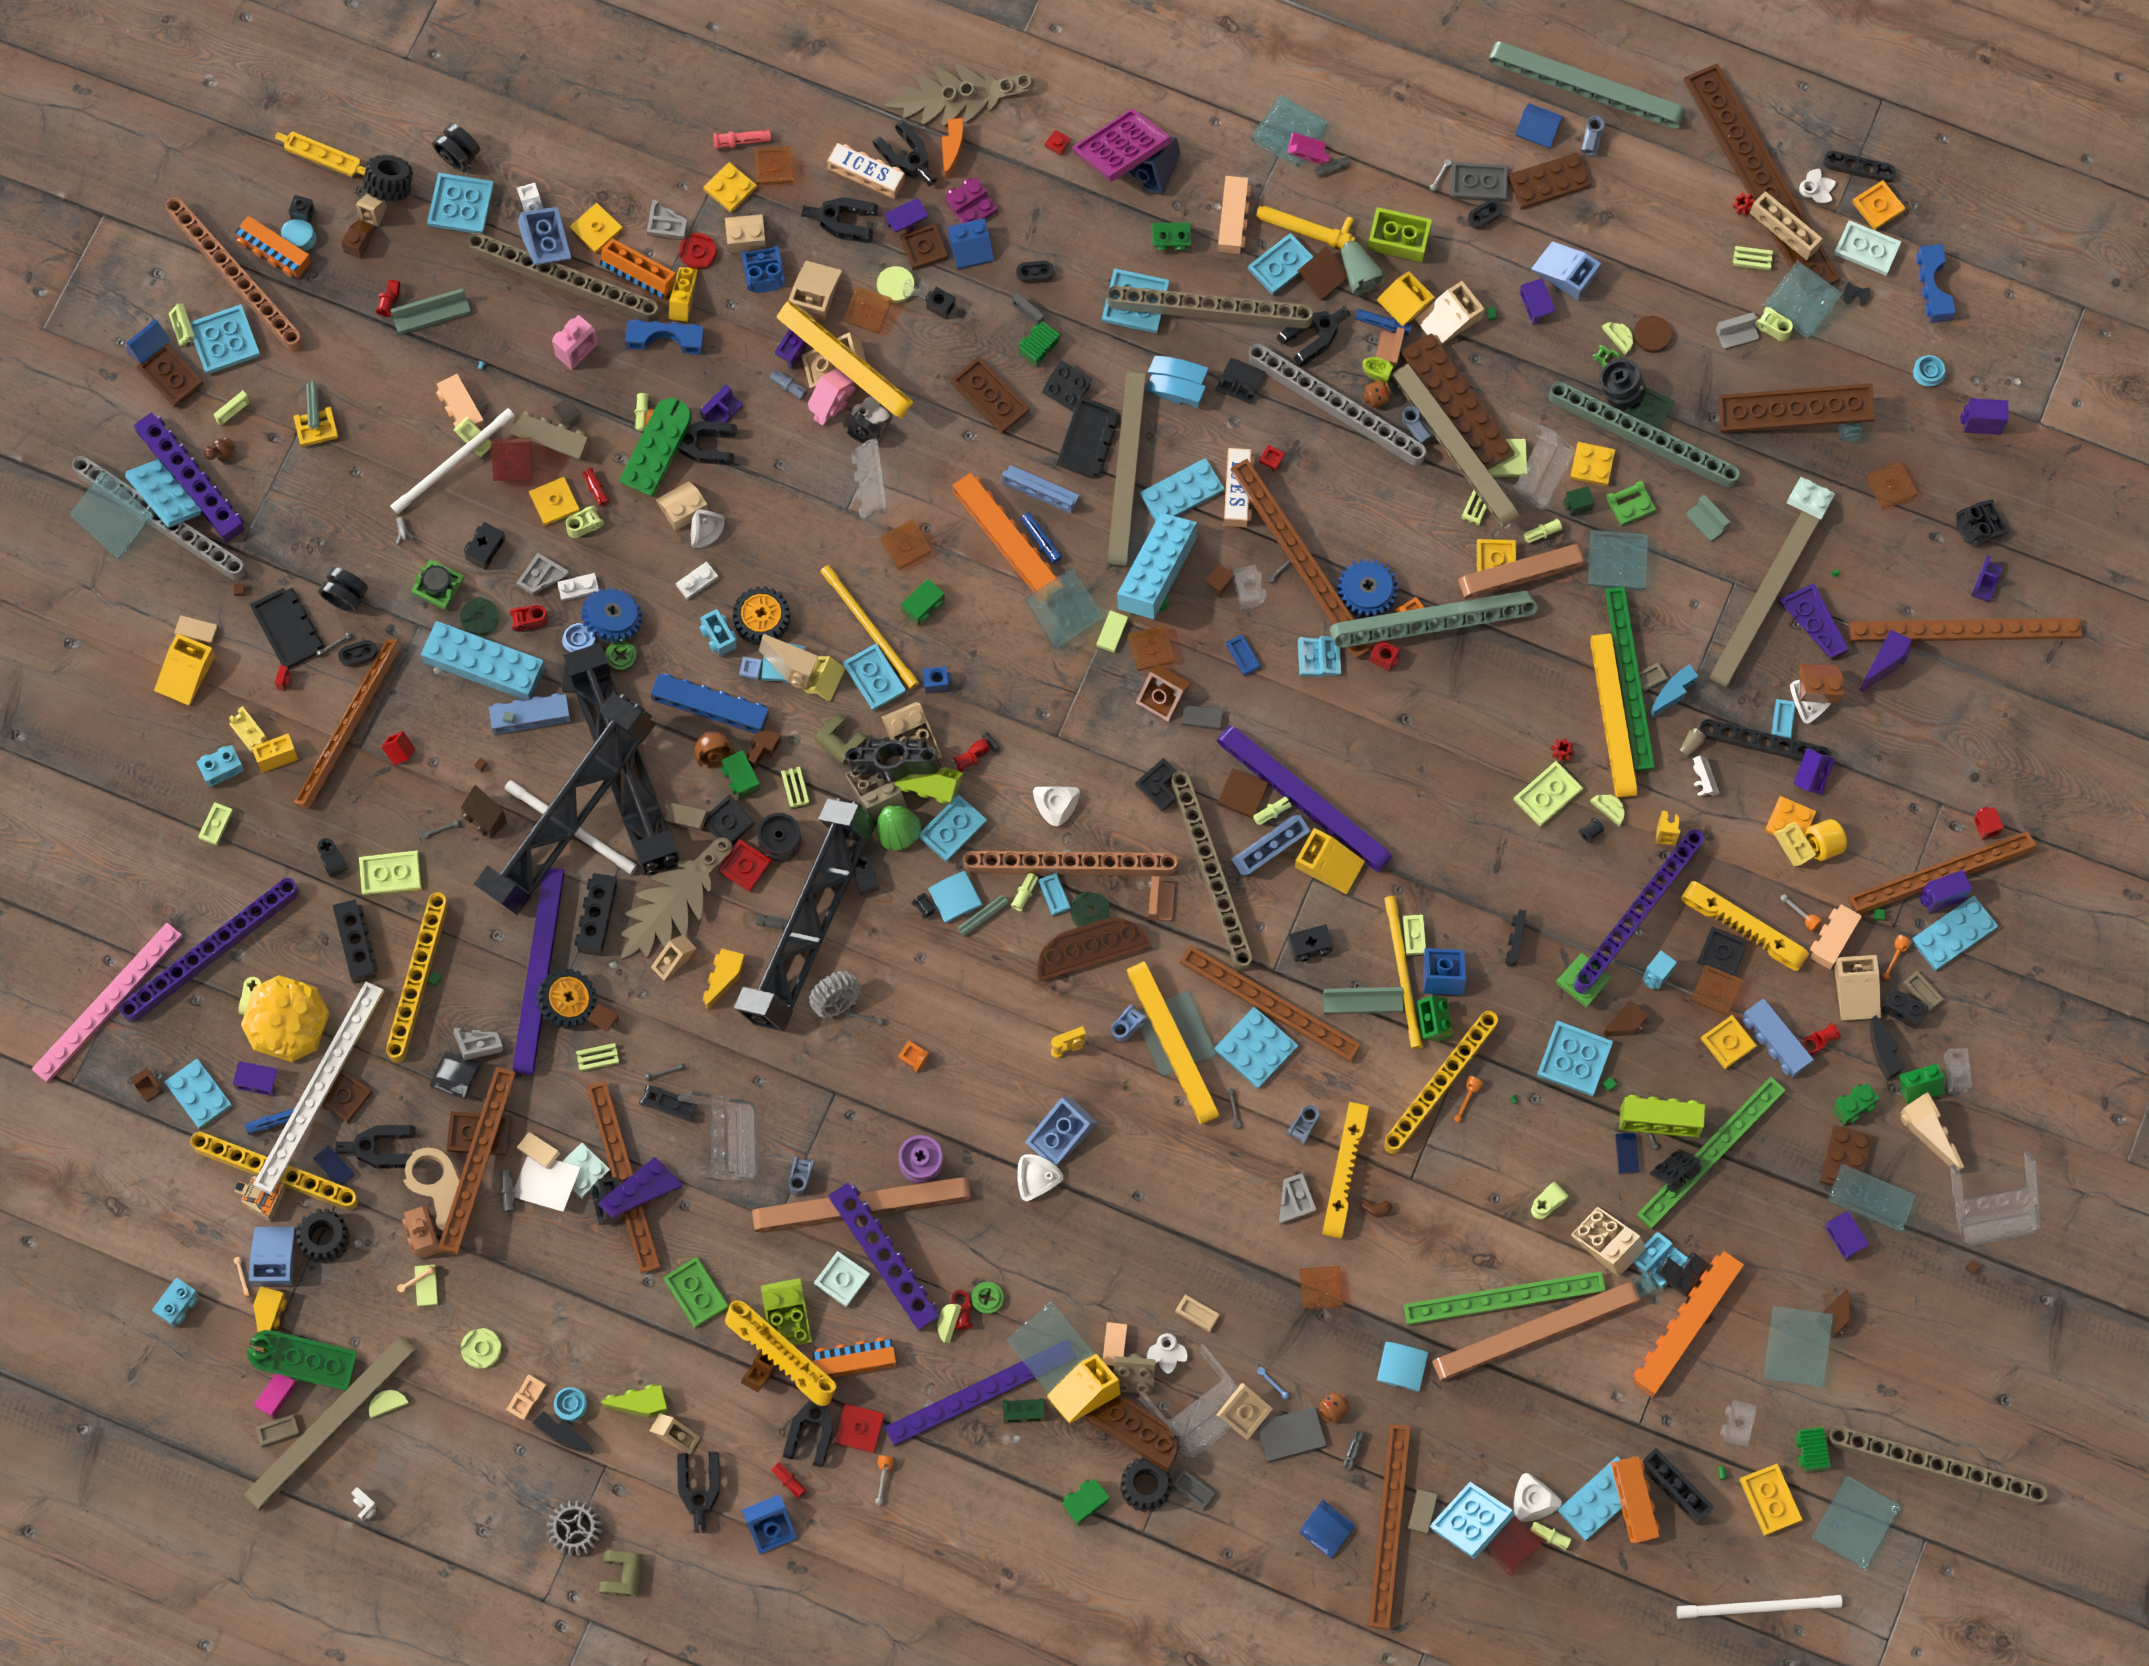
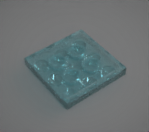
(1280, 123)
(1803, 299)
(1617, 560)
(1064, 608)

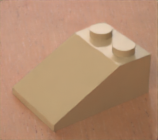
(818, 365)
(791, 662)

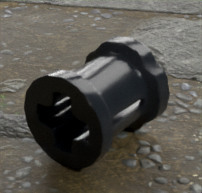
(1591, 830)
(924, 905)

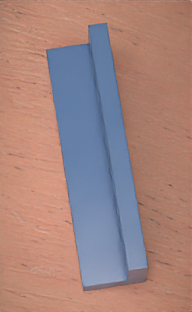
(1040, 489)

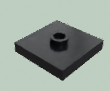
(728, 820)
(1722, 951)

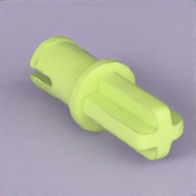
(641, 411)
(1542, 531)
(1272, 811)
(1024, 892)
(1551, 1535)

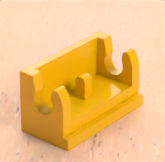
(275, 753)
(1667, 832)

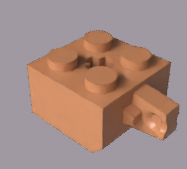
(421, 1228)

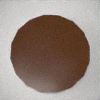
(1652, 333)

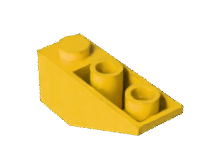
(682, 294)
(726, 974)
(268, 1308)

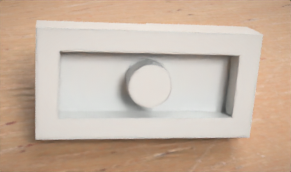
(696, 580)
(578, 587)
(1708, 782)

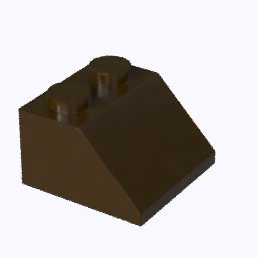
(483, 813)

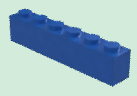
(709, 703)

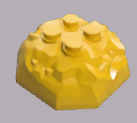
(285, 1018)

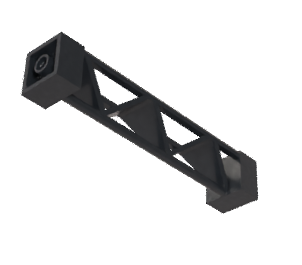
(637, 801)
(560, 820)
(773, 1001)

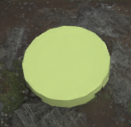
(892, 282)
(481, 1348)

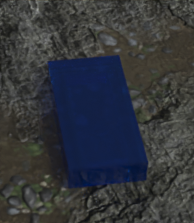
(1627, 1153)
(333, 1166)

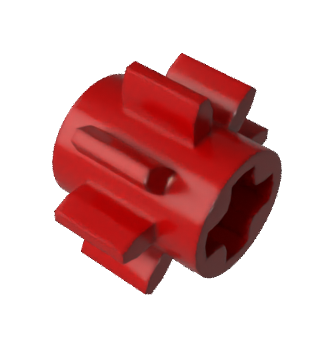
(1740, 201)
(1564, 745)

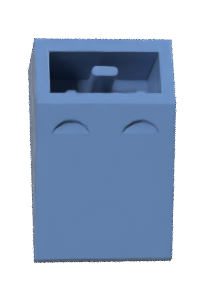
(1567, 269)
(272, 1256)

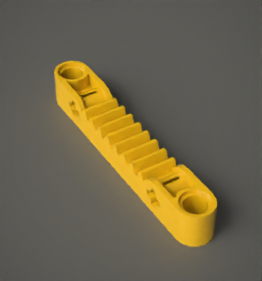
(1788, 954)
(1356, 1120)
(742, 1320)

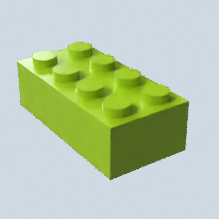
(1662, 1116)

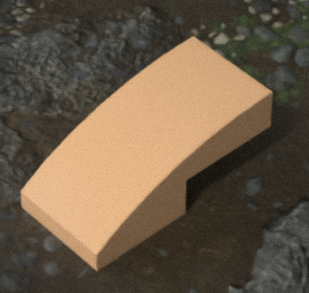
(1114, 1342)
(526, 1397)

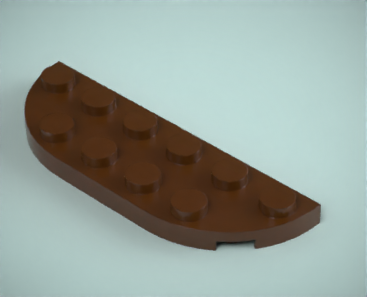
(1089, 946)
(1136, 1430)

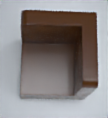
(1220, 579)
(602, 1018)
(146, 1084)

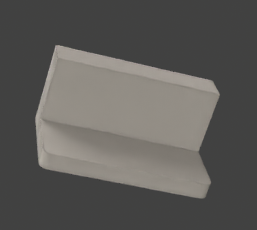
(1737, 331)

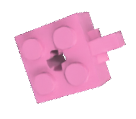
(574, 342)
(830, 395)

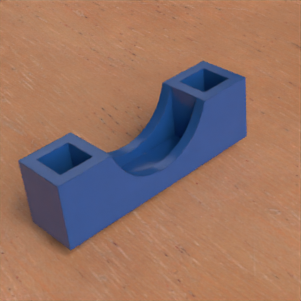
(1938, 304)
(642, 334)

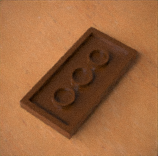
(1549, 180)
(990, 395)

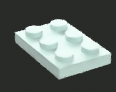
(1867, 248)

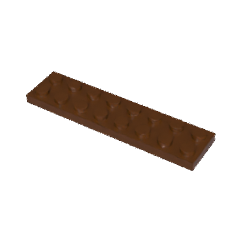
(1457, 400)
(1796, 408)

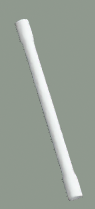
(405, 500)
(620, 860)
(1694, 1611)

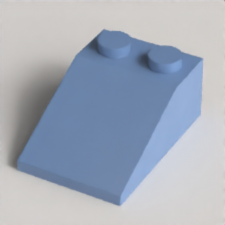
(544, 235)
(1061, 1131)

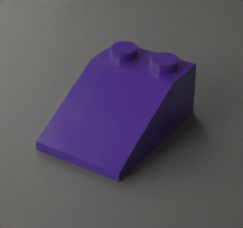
(1892, 654)

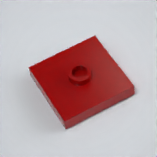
(744, 866)
(859, 1428)

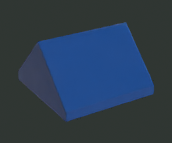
(1538, 125)
(147, 342)

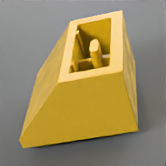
(1406, 298)

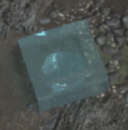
(1645, 1283)

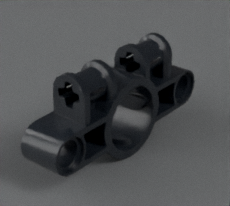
(915, 758)

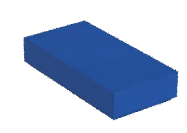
(1243, 655)

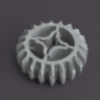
(835, 994)
(570, 1536)

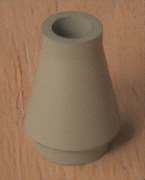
(1693, 740)

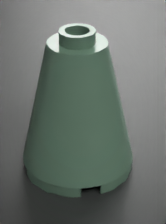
(1360, 269)

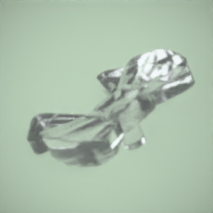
(910, 290)

